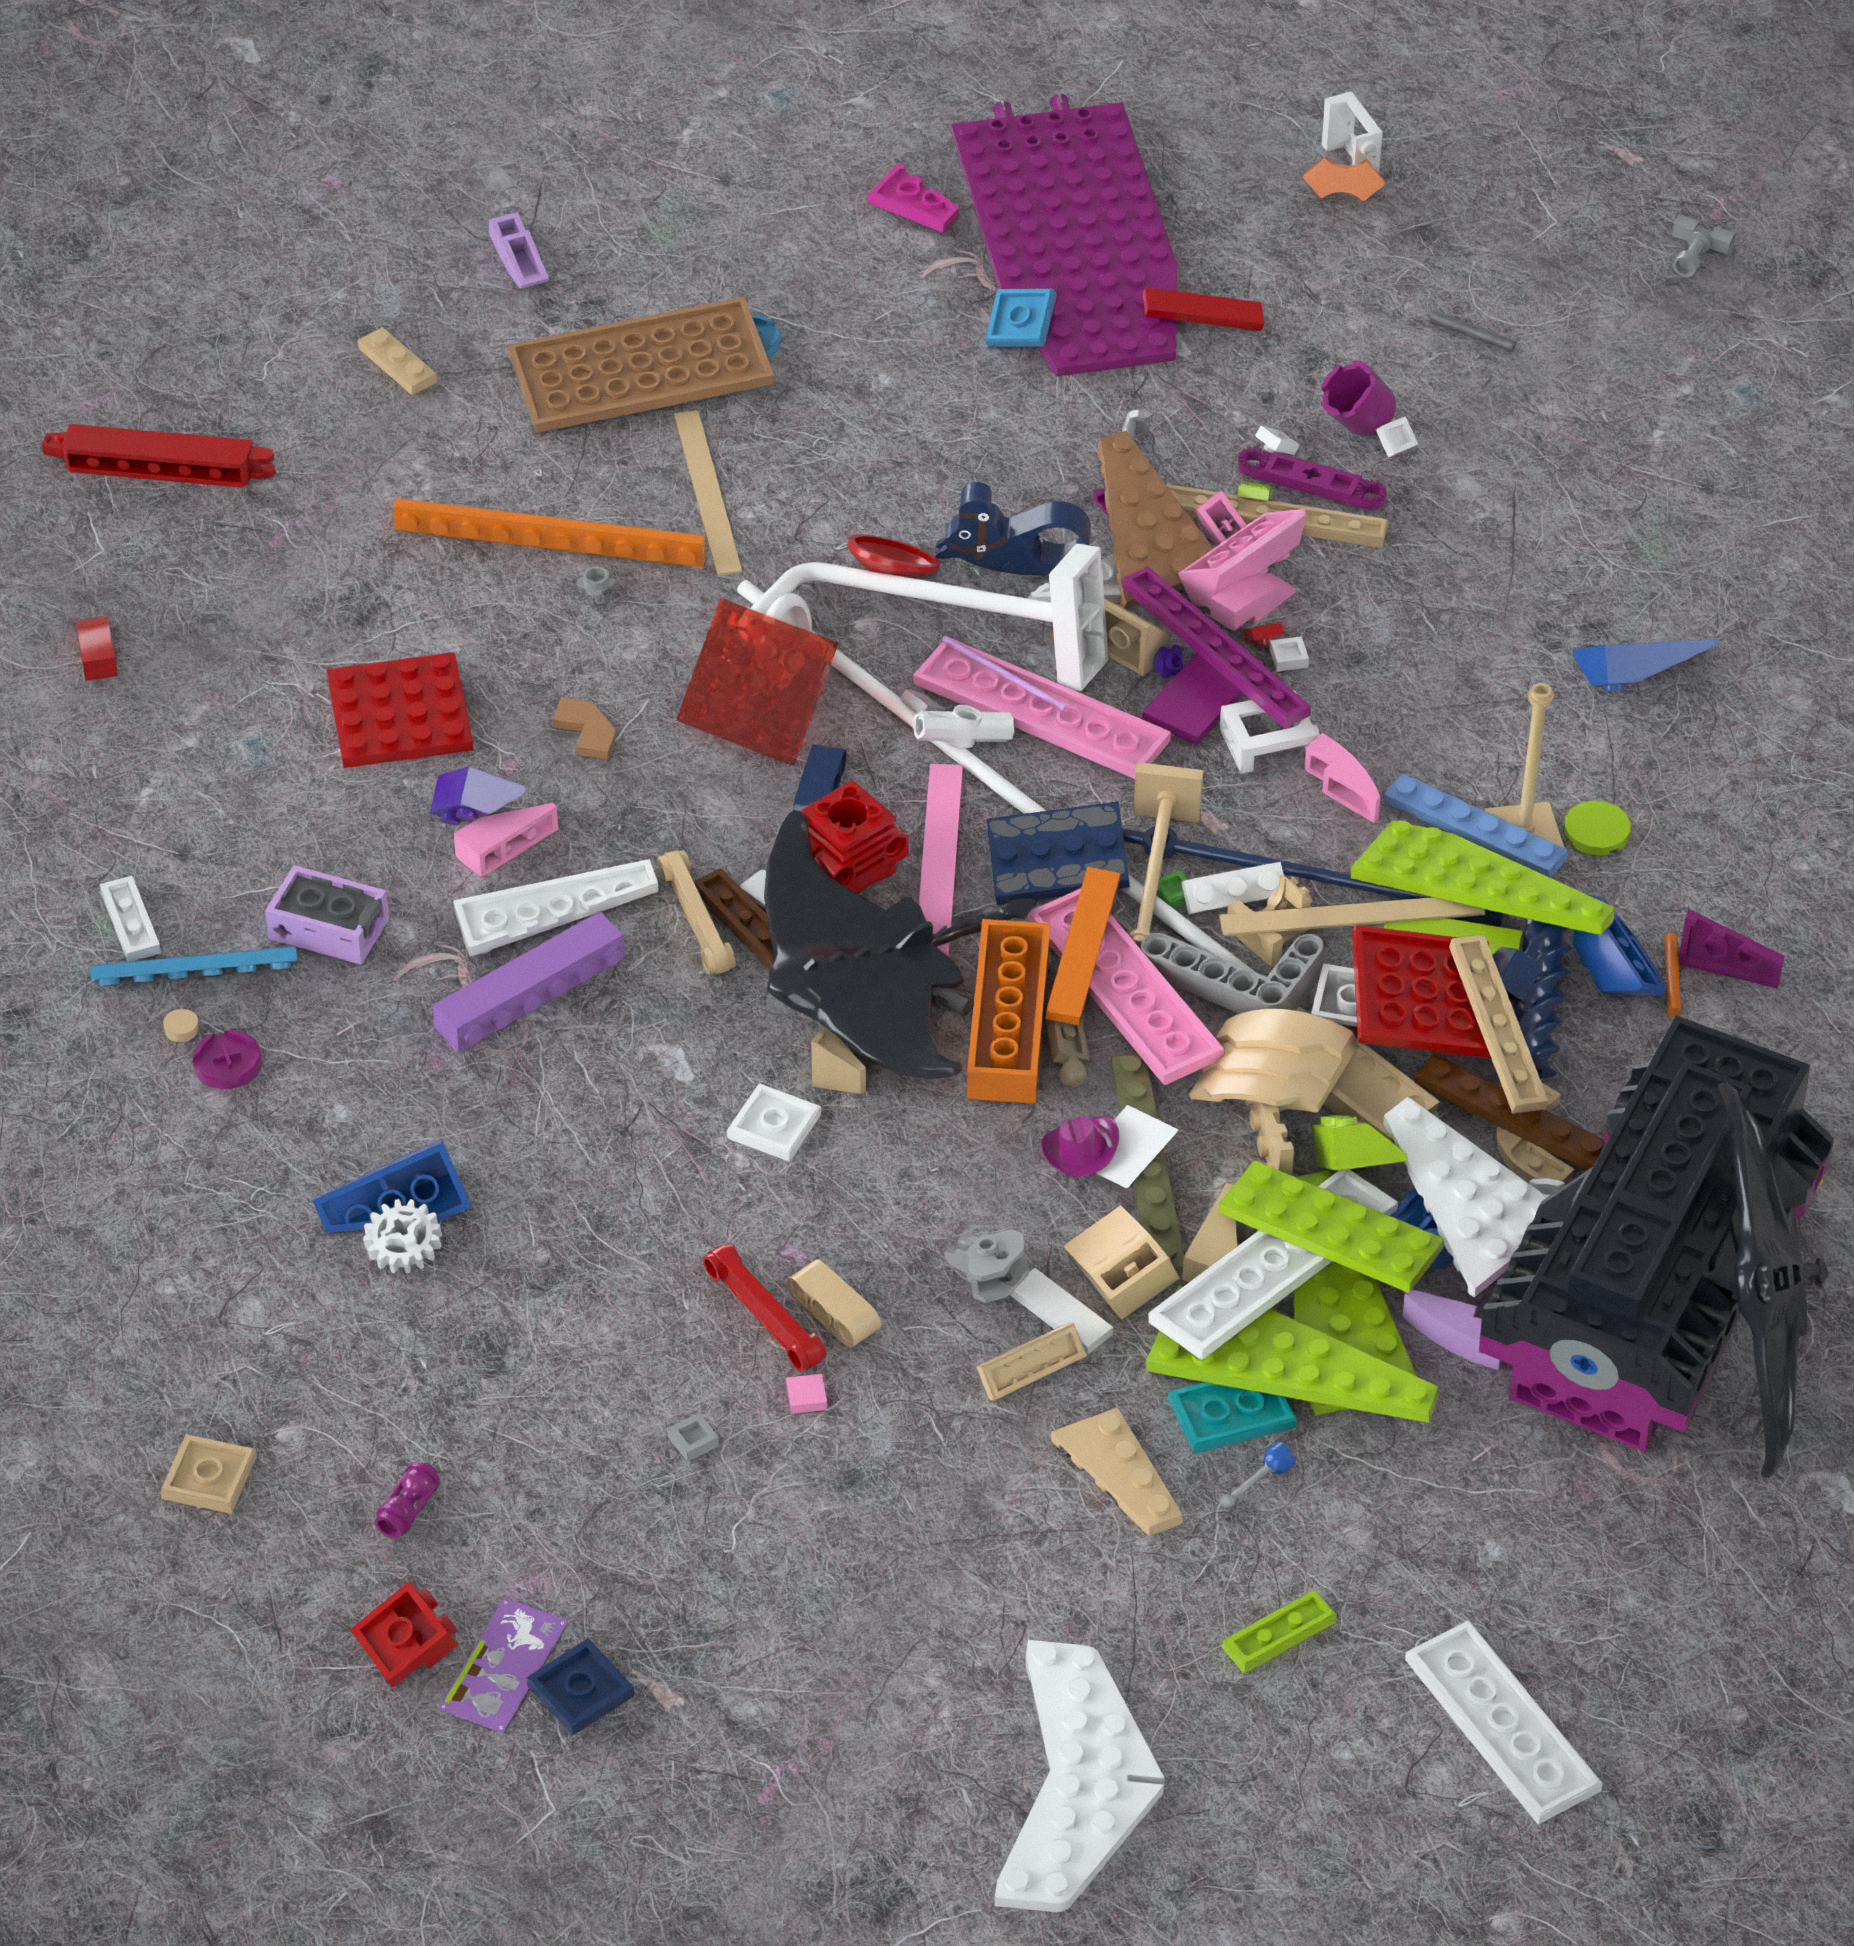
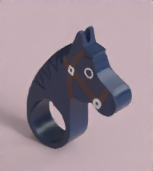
(1010, 543)

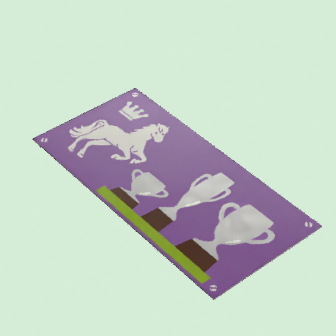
(497, 1668)

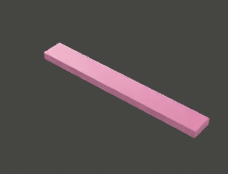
(940, 846)

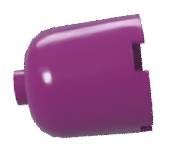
(1358, 398)

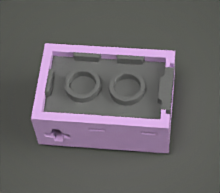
(327, 914)

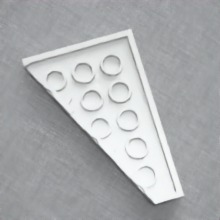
(1471, 1195)

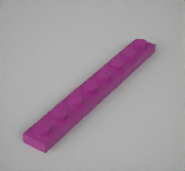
(1216, 647)

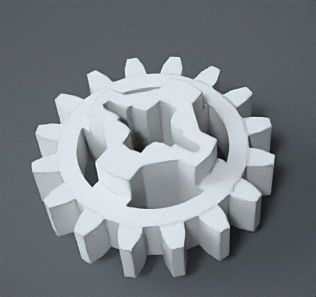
(402, 1237)

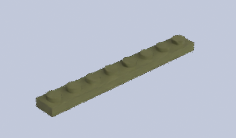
(1153, 1185)

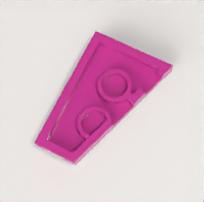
(911, 199)

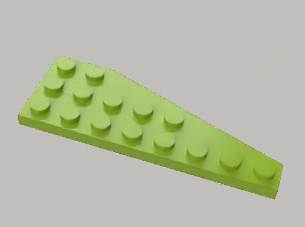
(1469, 874)
(1350, 1310)
(1300, 1363)

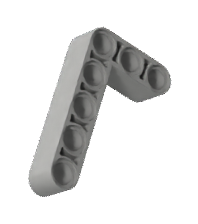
(1233, 984)

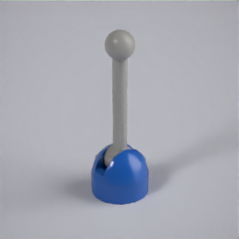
(1276, 1460)

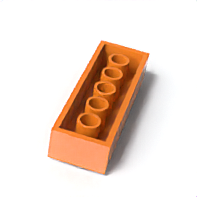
(1008, 1011)

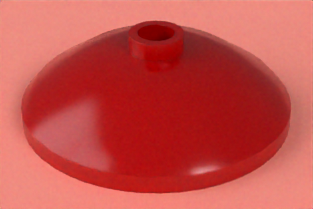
(892, 556)

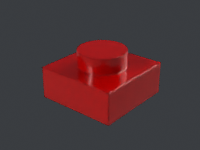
(1263, 634)

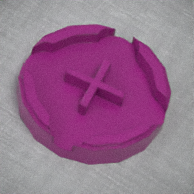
(227, 1059)

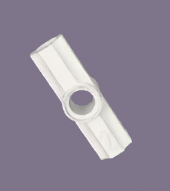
(963, 726)

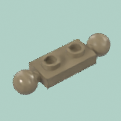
(1069, 1048)

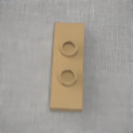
(1031, 1361)

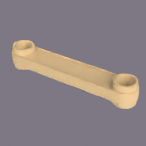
(715, 954)

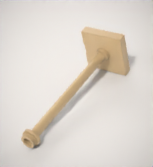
(1166, 795)
(1529, 815)

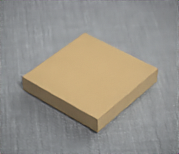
(208, 1474)

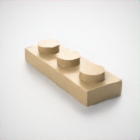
(397, 361)

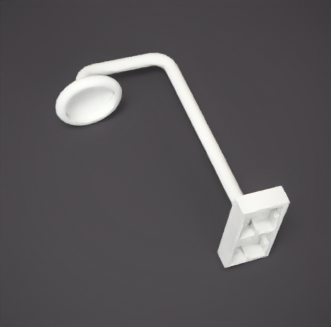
(1074, 609)

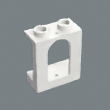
(1339, 129)
(1245, 747)

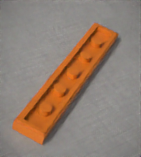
(1082, 946)

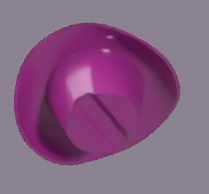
(1081, 1145)

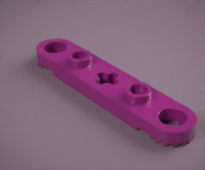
(1327, 481)

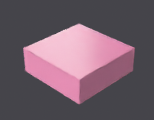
(806, 1393)

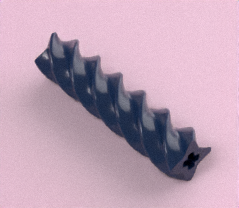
(1536, 1014)

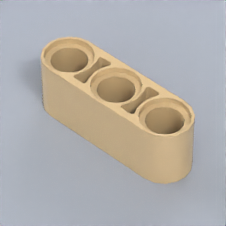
(833, 1303)

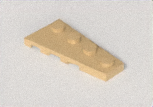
(1272, 1136)
(1120, 1466)

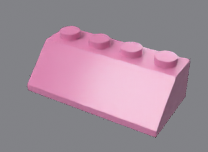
(1243, 554)

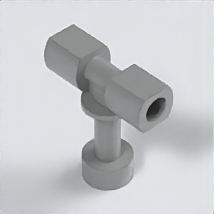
(1699, 241)

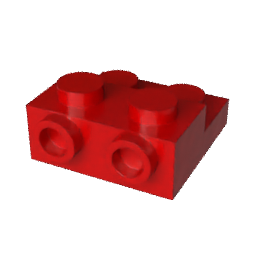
(405, 1633)

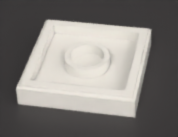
(774, 1122)

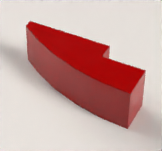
(96, 648)

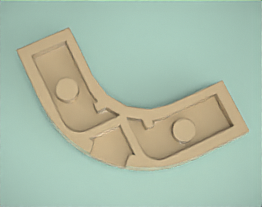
(1530, 1160)

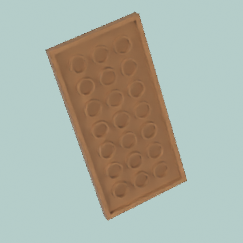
(640, 364)

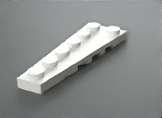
(526, 910)

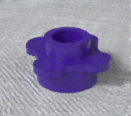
(1168, 660)

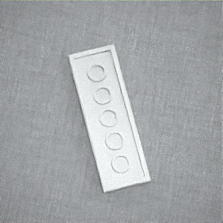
(1503, 1722)

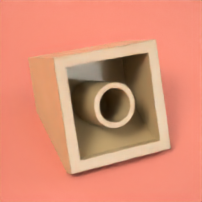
(1132, 639)

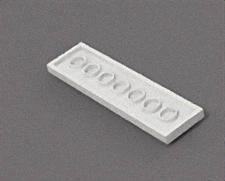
(1251, 1279)

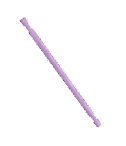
(1003, 672)

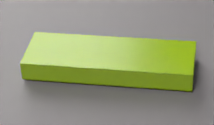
(1279, 1631)

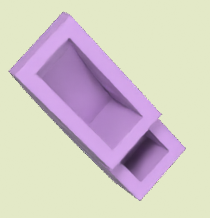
(517, 250)
(1448, 1325)

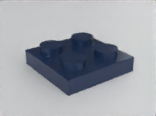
(580, 1686)

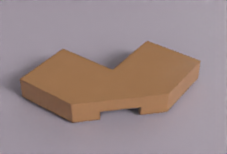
(596, 731)

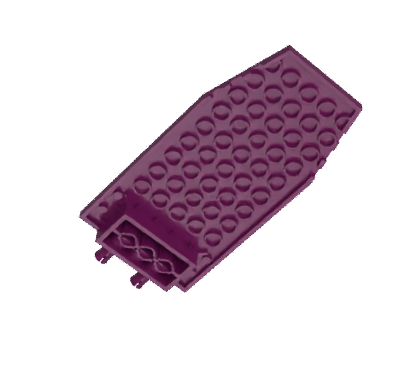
(1073, 214)

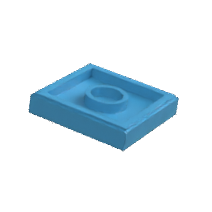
(1020, 318)

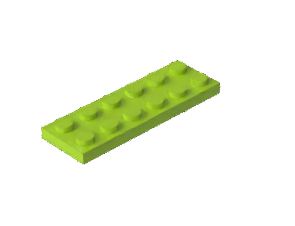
(1331, 1226)

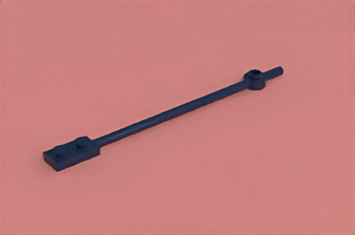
(1292, 869)

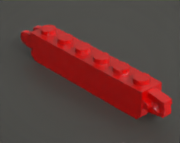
(160, 455)

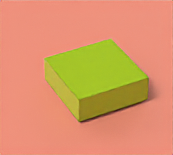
(1255, 491)

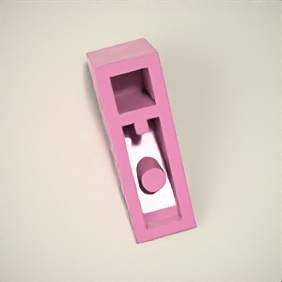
(502, 836)

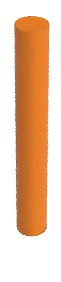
(1672, 974)

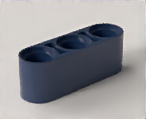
(821, 775)

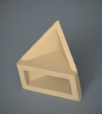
(835, 1065)

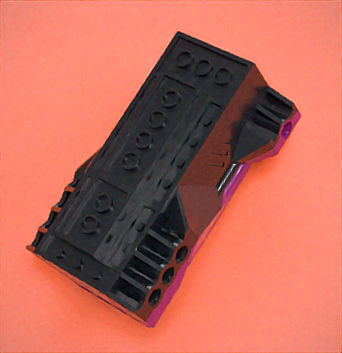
(1628, 1268)

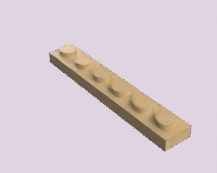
(1498, 1024)

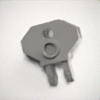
(989, 1260)

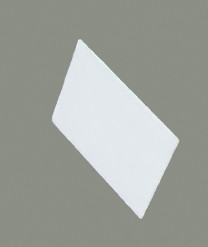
(1138, 1145)

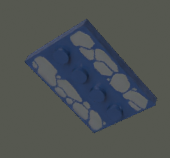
(1050, 850)

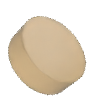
(181, 1025)

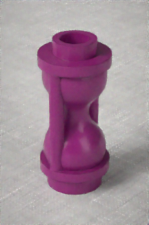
(398, 1512)

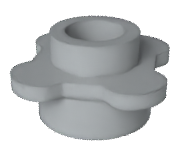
(595, 581)

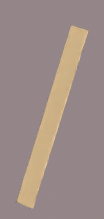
(708, 493)
(1344, 915)

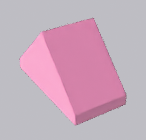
(1219, 518)

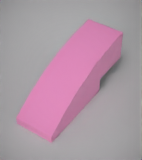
(1249, 599)
(1342, 777)

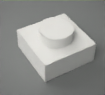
(1396, 436)
(1276, 441)
(1289, 654)

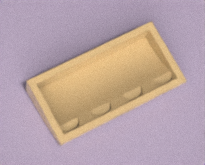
(1372, 1088)

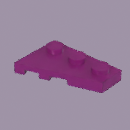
(1725, 952)

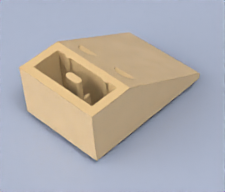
(1122, 1261)

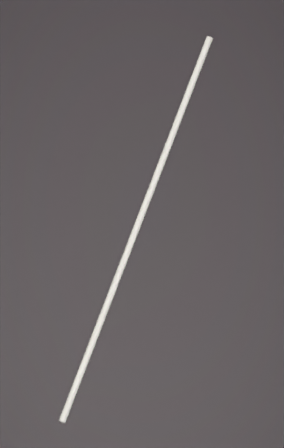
(1007, 790)

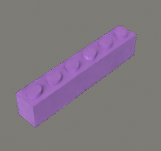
(528, 981)

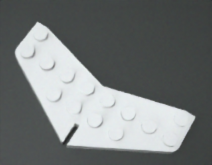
(1096, 1783)

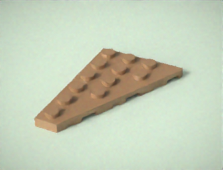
(1145, 517)

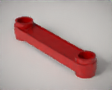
(802, 1349)

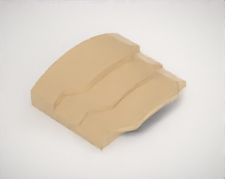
(1277, 1059)

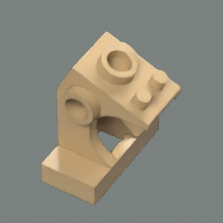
(1269, 945)

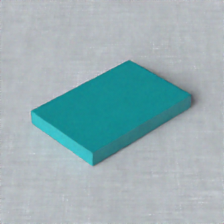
(1228, 1415)

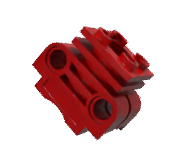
(855, 837)

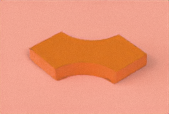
(1358, 179)

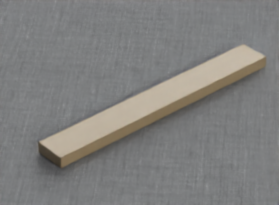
(1318, 522)

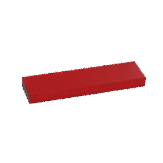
(1203, 309)

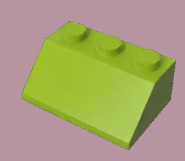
(1350, 1144)

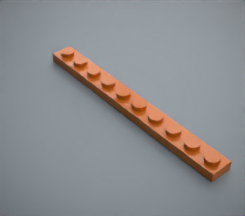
(549, 532)

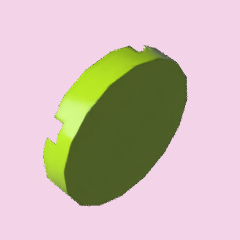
(1597, 827)

